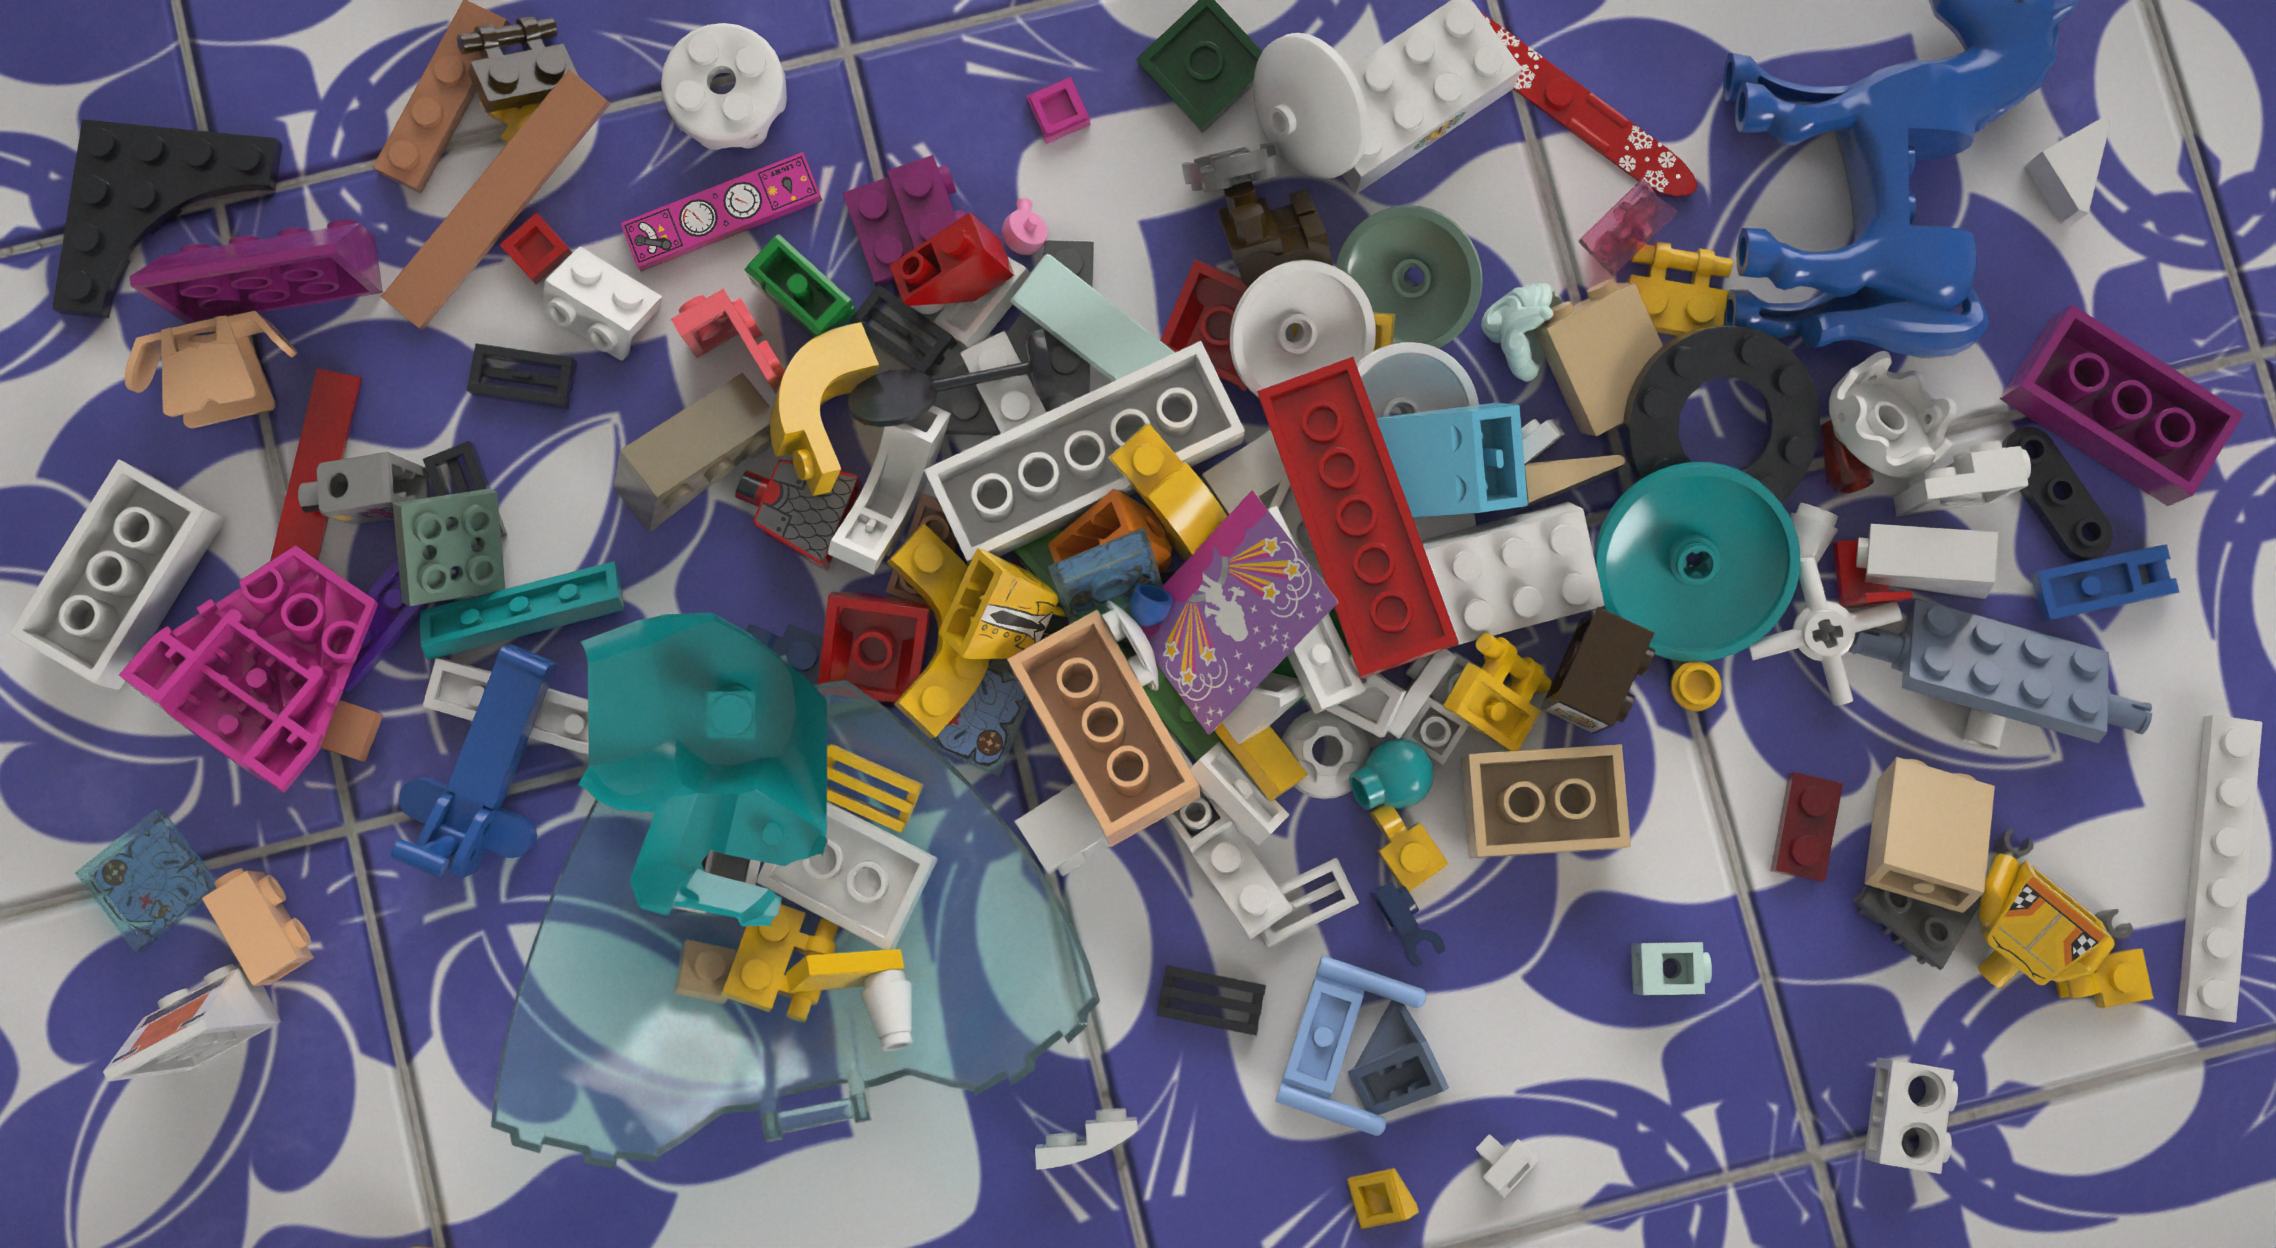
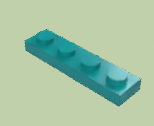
(521, 610)

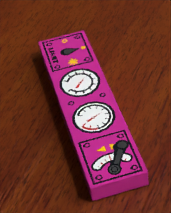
(721, 211)

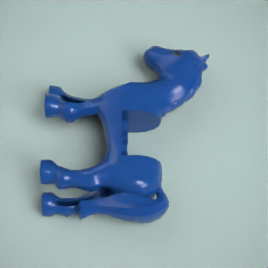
(1896, 277)

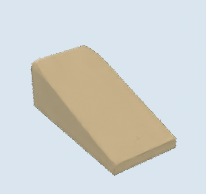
(1554, 478)

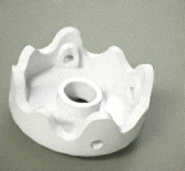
(731, 118)
(1900, 399)

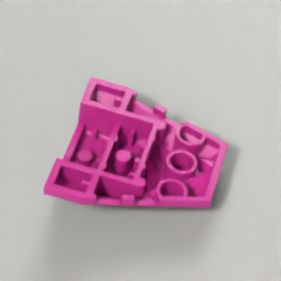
(261, 665)

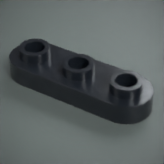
(2061, 517)

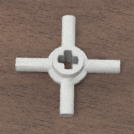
(1840, 640)

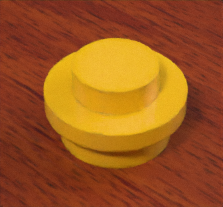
(1696, 686)

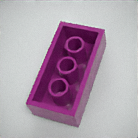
(2121, 406)

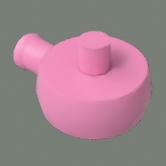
(1024, 230)

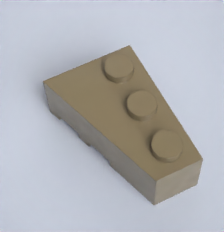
(692, 451)

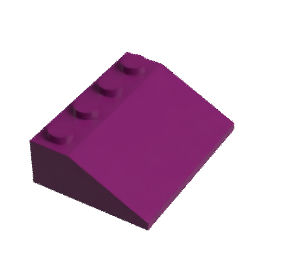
(264, 273)

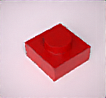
(536, 248)

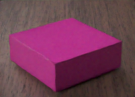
(1058, 110)

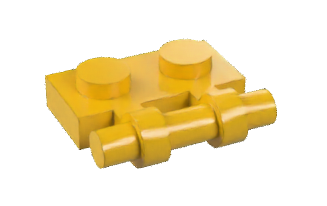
(1677, 305)
(1488, 704)
(764, 956)

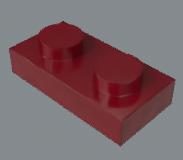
(1806, 827)

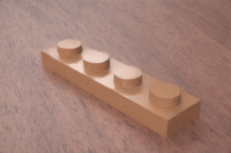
(435, 105)

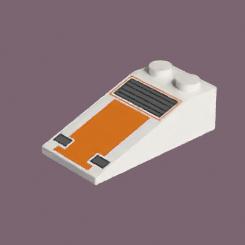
(195, 1026)

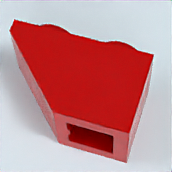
(953, 265)

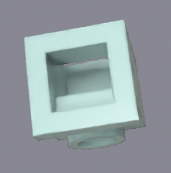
(1692, 972)

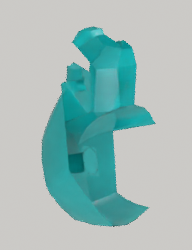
(717, 745)

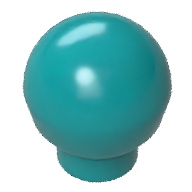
(1393, 775)

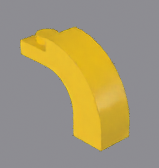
(818, 371)
(1169, 489)

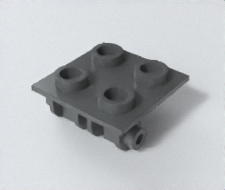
(1921, 927)

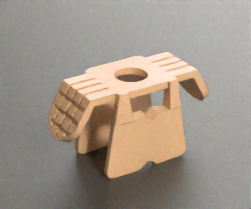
(210, 374)

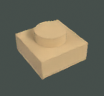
(703, 971)

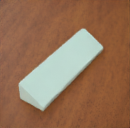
(1086, 321)

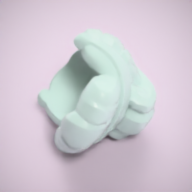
(1512, 325)

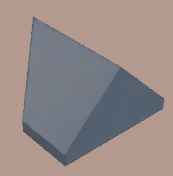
(1396, 1064)

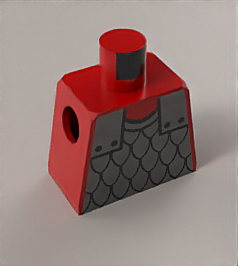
(795, 517)

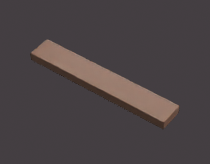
(495, 199)

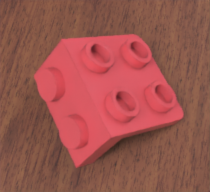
(714, 320)

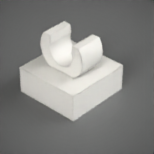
(1507, 1165)

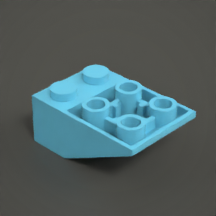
(1458, 459)

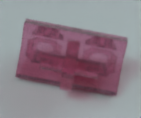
(1627, 227)

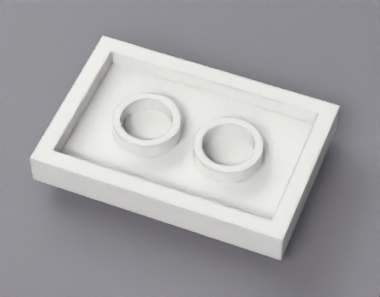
(861, 881)

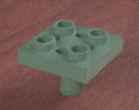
(432, 546)

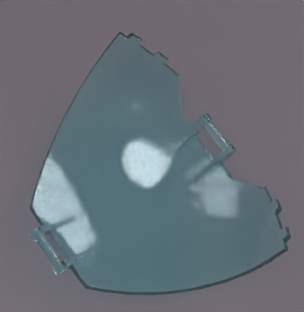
(629, 1070)

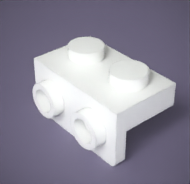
(598, 302)

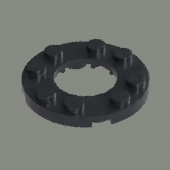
(1717, 352)

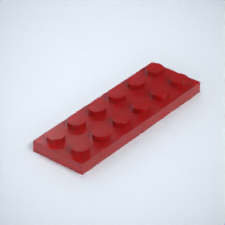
(1357, 518)

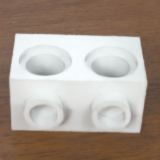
(1895, 1113)

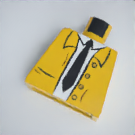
(999, 610)

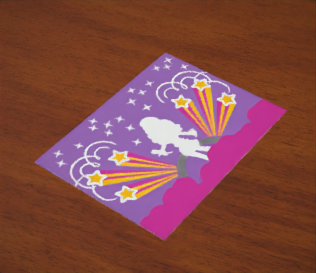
(1236, 612)

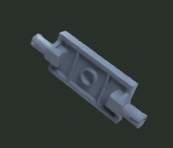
(2004, 671)

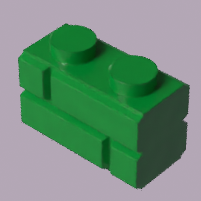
(799, 288)

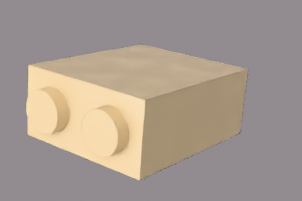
(1599, 352)
(1930, 834)

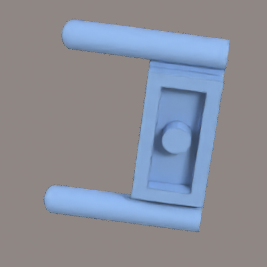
(1325, 1038)

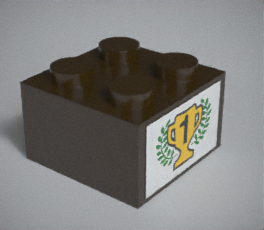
(1598, 671)

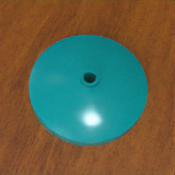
(1735, 585)

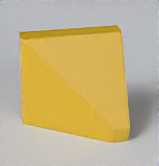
(1381, 1198)

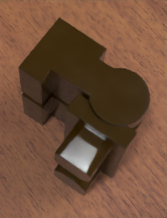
(1267, 237)

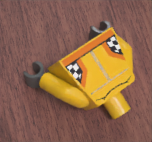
(2038, 923)

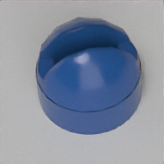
(1150, 604)

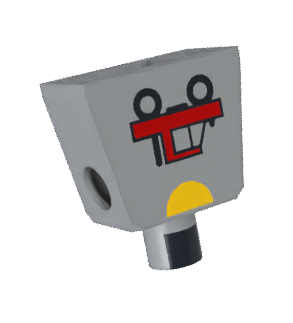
(364, 487)

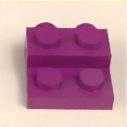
(901, 212)

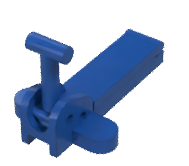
(468, 811)

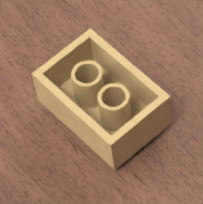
(1545, 801)

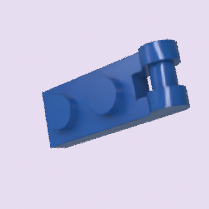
(2103, 583)

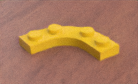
(949, 677)

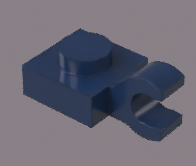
(799, 645)
(1398, 910)

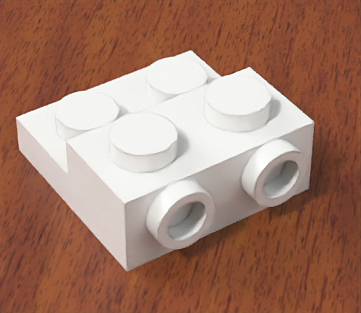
(1972, 480)

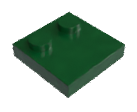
(1202, 62)

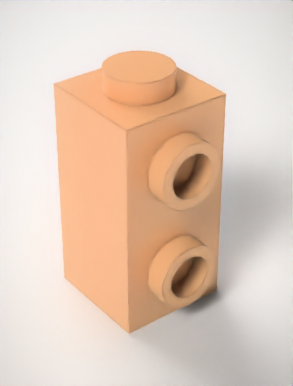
(258, 926)

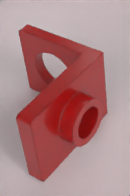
(1851, 582)

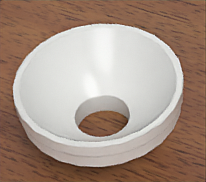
(1326, 781)

